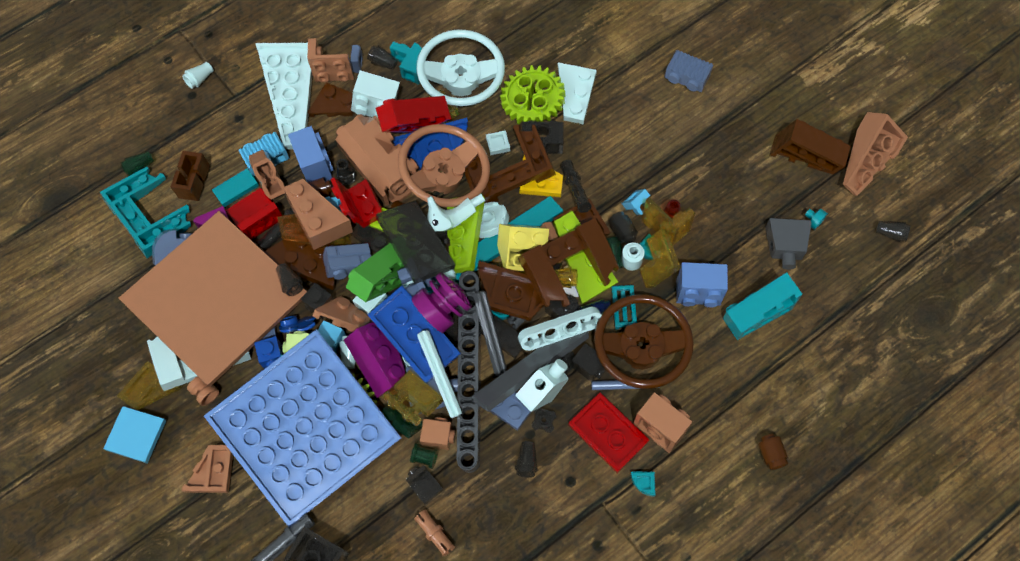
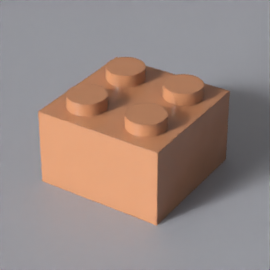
(662, 422)

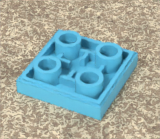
(134, 434)

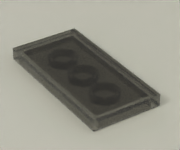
(415, 241)

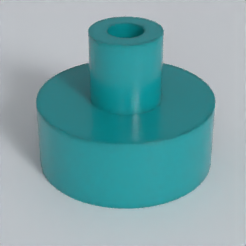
(816, 218)

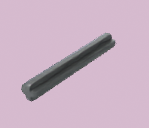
(490, 332)

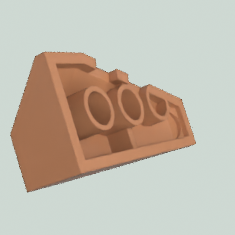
(874, 144)

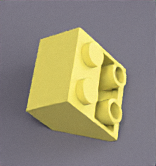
(518, 239)

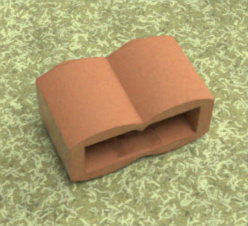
(266, 174)

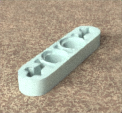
(559, 325)

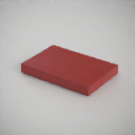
(608, 432)

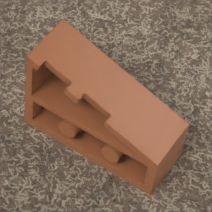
(316, 215)

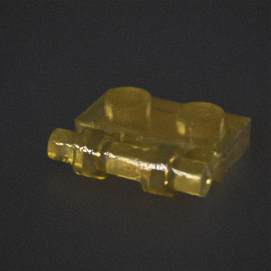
(417, 393)

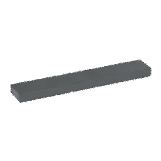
(519, 374)

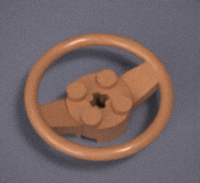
(444, 160)

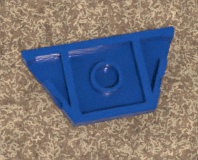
(432, 142)

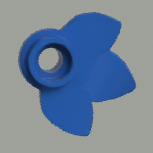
(292, 324)

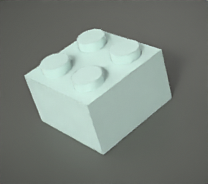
(371, 92)

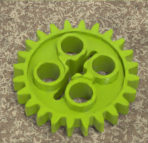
(516, 93)

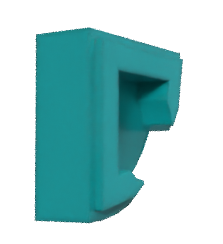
(644, 482)

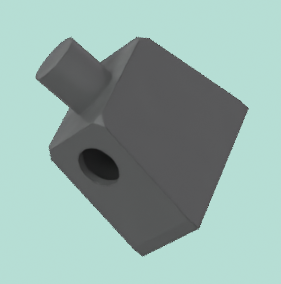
(788, 240)

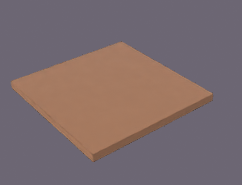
(211, 298)

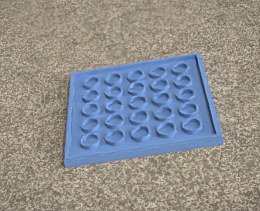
(302, 427)

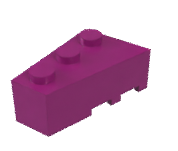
(376, 358)

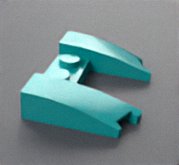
(122, 199)

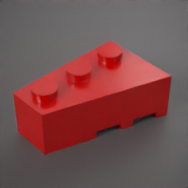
(412, 114)

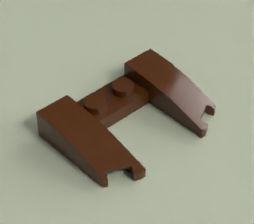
(535, 167)
(540, 260)

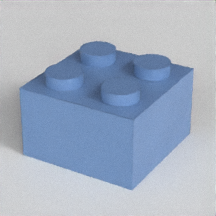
(311, 154)
(701, 284)

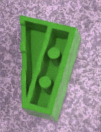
(376, 275)

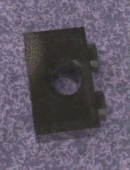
(554, 134)

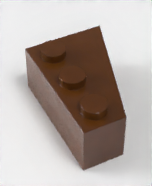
(810, 146)

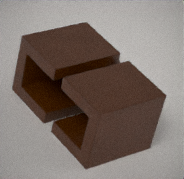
(194, 169)

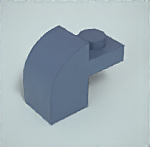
(166, 243)

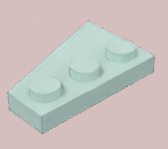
(578, 88)

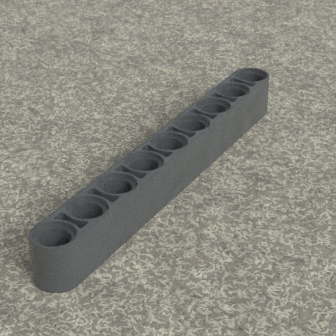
(466, 381)

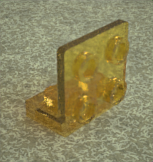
(657, 219)

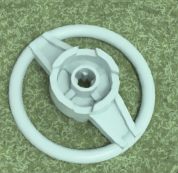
(473, 72)

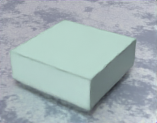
(498, 142)

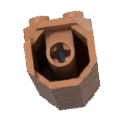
(375, 157)

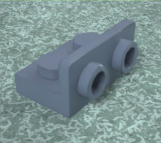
(512, 411)

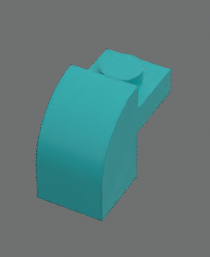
(408, 59)

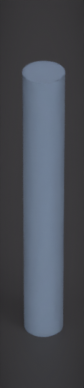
(610, 385)

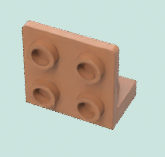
(328, 67)

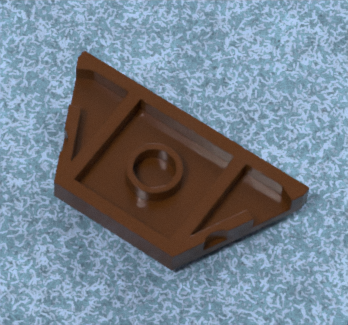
(302, 260)
(509, 291)

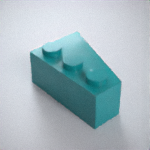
(762, 306)

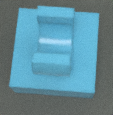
(635, 200)

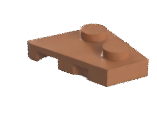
(343, 314)
(212, 472)

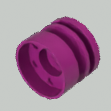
(438, 305)

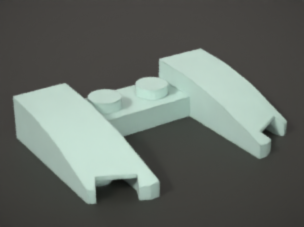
(169, 369)

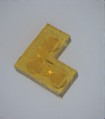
(663, 262)

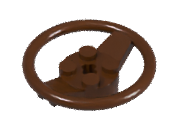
(657, 343)

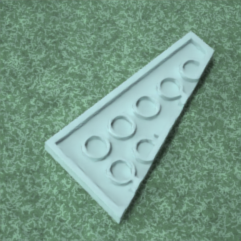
(288, 84)

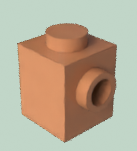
(437, 433)

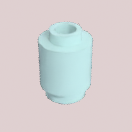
(632, 256)

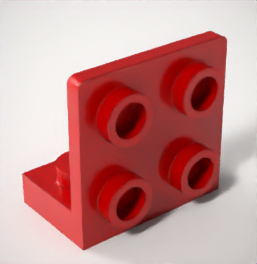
(357, 202)
(254, 214)

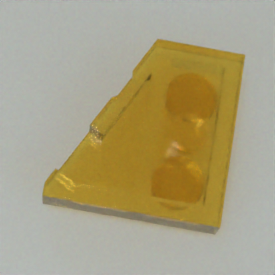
(144, 388)

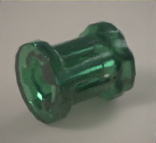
(424, 455)

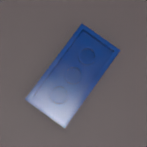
(401, 323)

